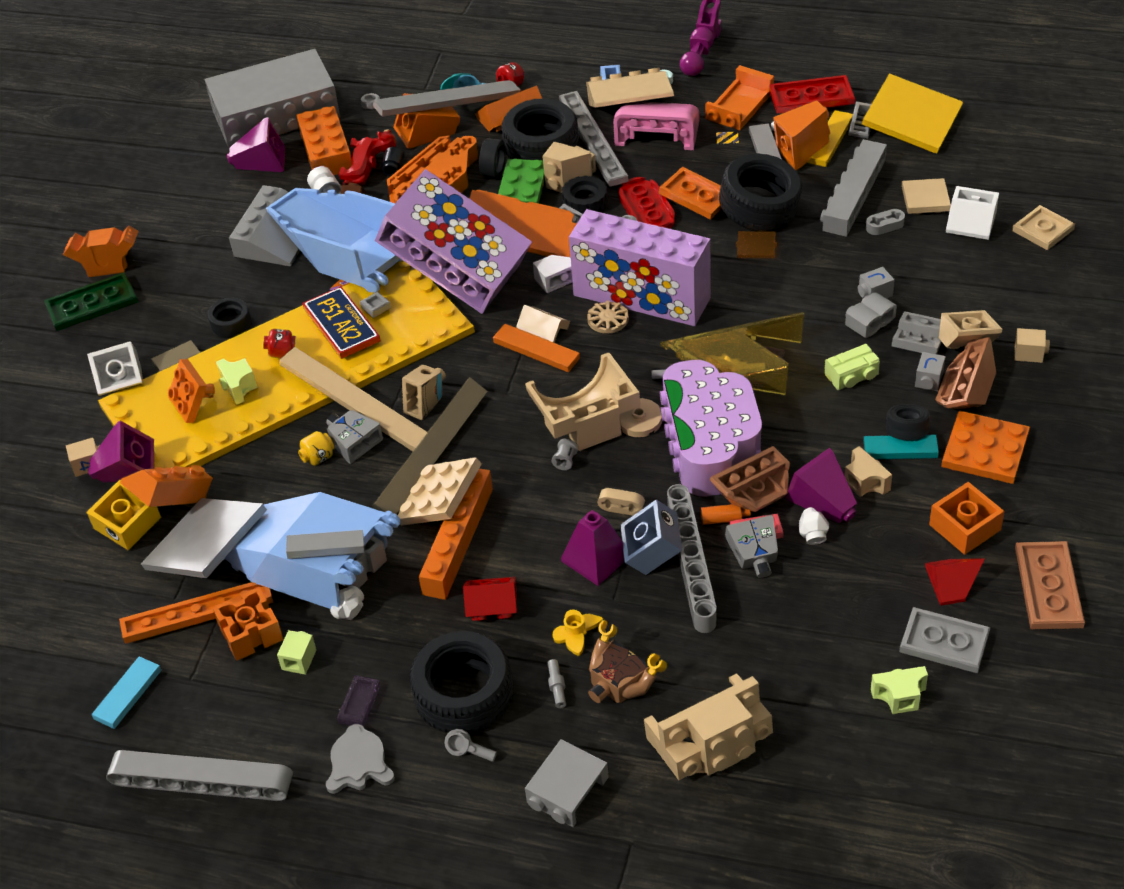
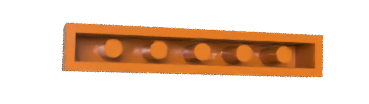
(454, 539)

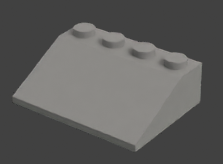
(259, 235)

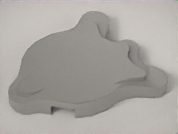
(356, 759)

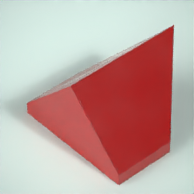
(953, 578)

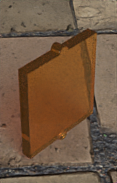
(756, 244)

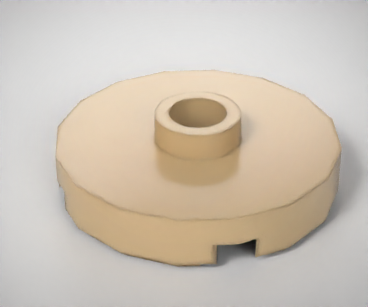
(641, 420)

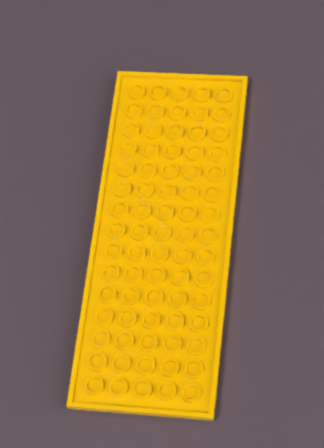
(413, 328)

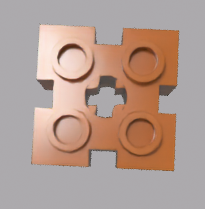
(248, 623)

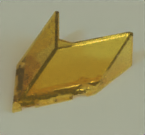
(735, 352)

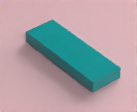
(892, 448)

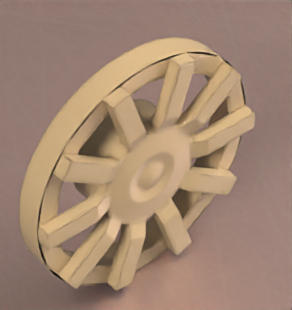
(607, 317)

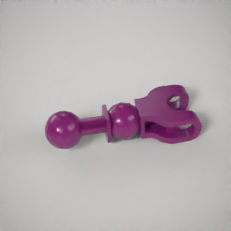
(702, 38)

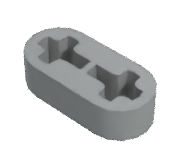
(885, 222)

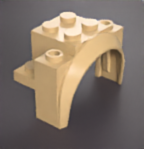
(720, 727)

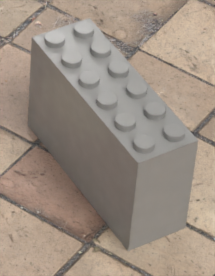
(270, 90)

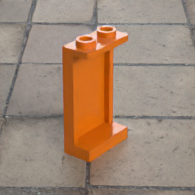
(740, 99)

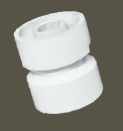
(323, 180)

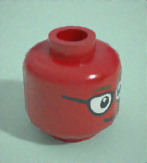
(511, 72)
(279, 342)

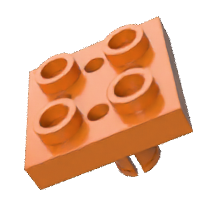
(188, 390)

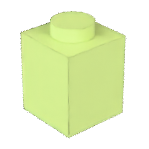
(296, 652)

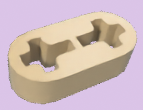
(620, 501)

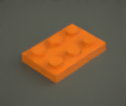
(693, 192)

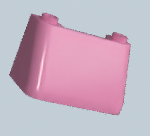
(657, 117)

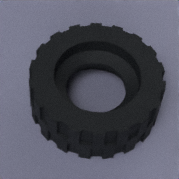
(585, 185)

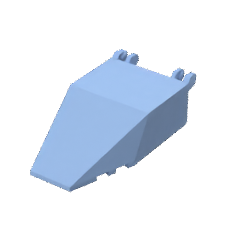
(337, 233)
(313, 579)

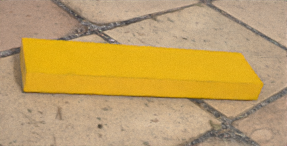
(838, 124)

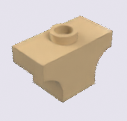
(867, 474)

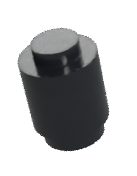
(392, 160)

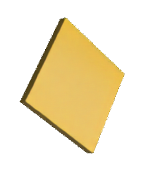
(912, 113)

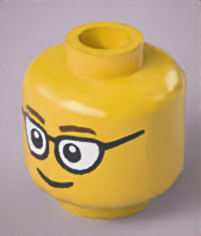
(316, 448)

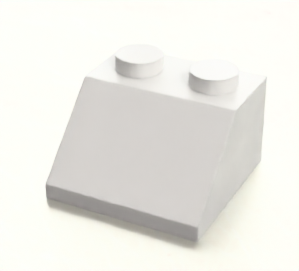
(115, 368)

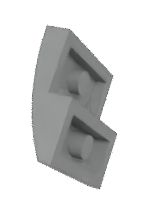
(918, 333)

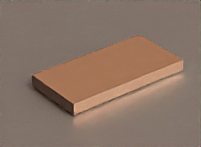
(1049, 585)

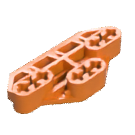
(442, 158)

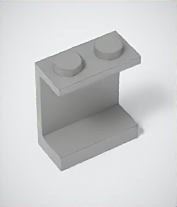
(564, 782)

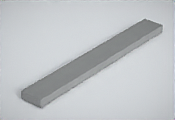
(445, 98)
(595, 140)

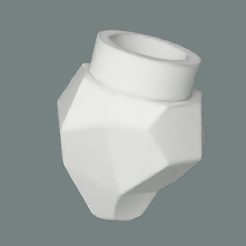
(813, 526)
(350, 603)

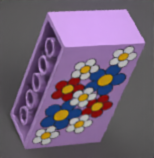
(452, 241)
(640, 266)

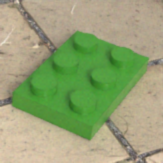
(523, 180)

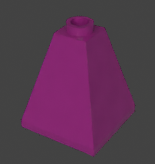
(259, 149)
(122, 454)
(824, 488)
(594, 548)

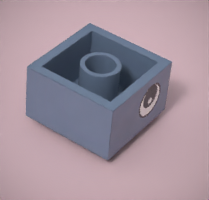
(651, 537)

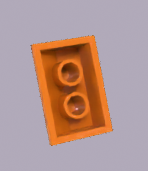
(494, 113)
(169, 485)

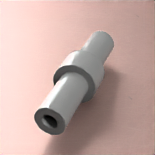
(556, 683)

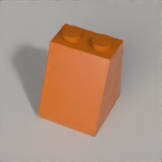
(426, 125)
(801, 133)

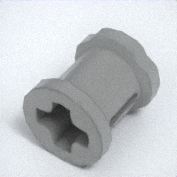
(564, 454)

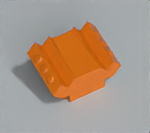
(102, 250)

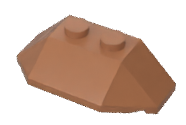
(969, 377)
(755, 480)

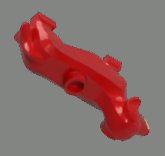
(364, 156)

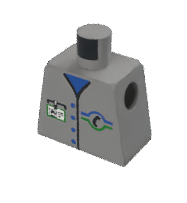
(353, 434)
(754, 544)

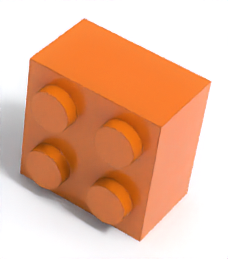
(966, 518)

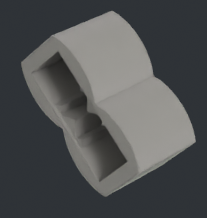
(870, 314)

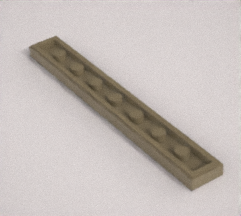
(430, 446)

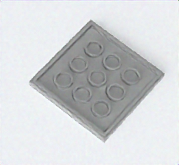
(204, 537)

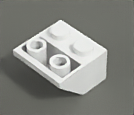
(972, 212)

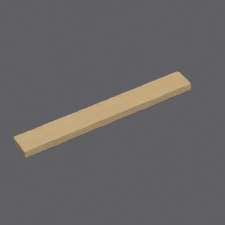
(352, 397)

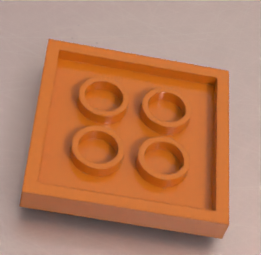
(985, 447)

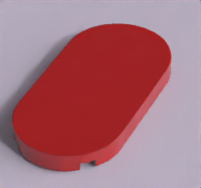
(645, 203)

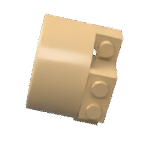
(592, 412)

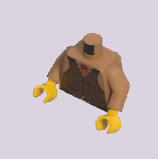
(619, 671)

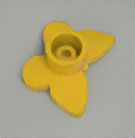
(574, 629)

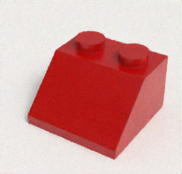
(490, 597)

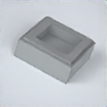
(375, 304)

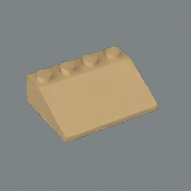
(628, 88)

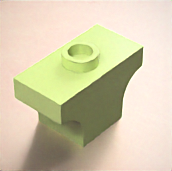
(236, 378)
(900, 688)

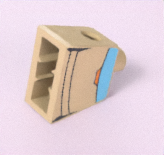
(422, 390)

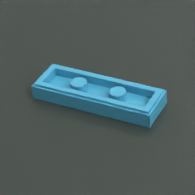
(126, 692)

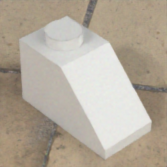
(553, 272)

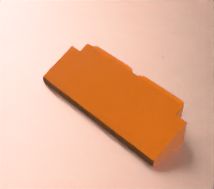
(541, 224)

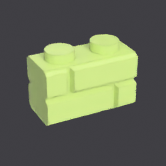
(852, 367)

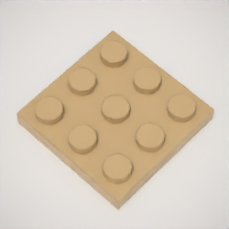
(438, 491)

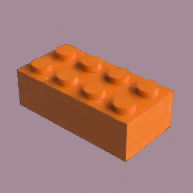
(324, 139)

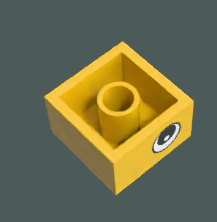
(122, 516)

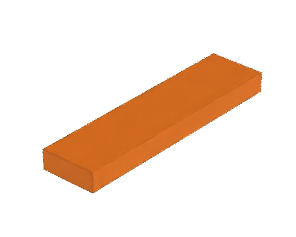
(536, 347)

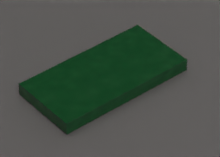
(90, 301)

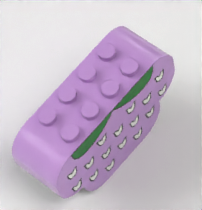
(709, 422)

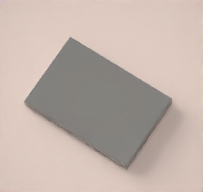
(945, 640)

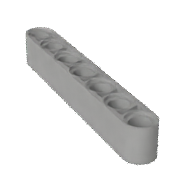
(693, 561)
(200, 775)

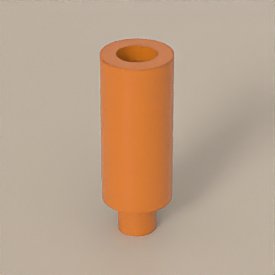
(722, 514)

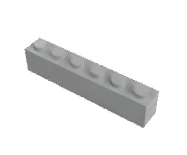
(853, 188)

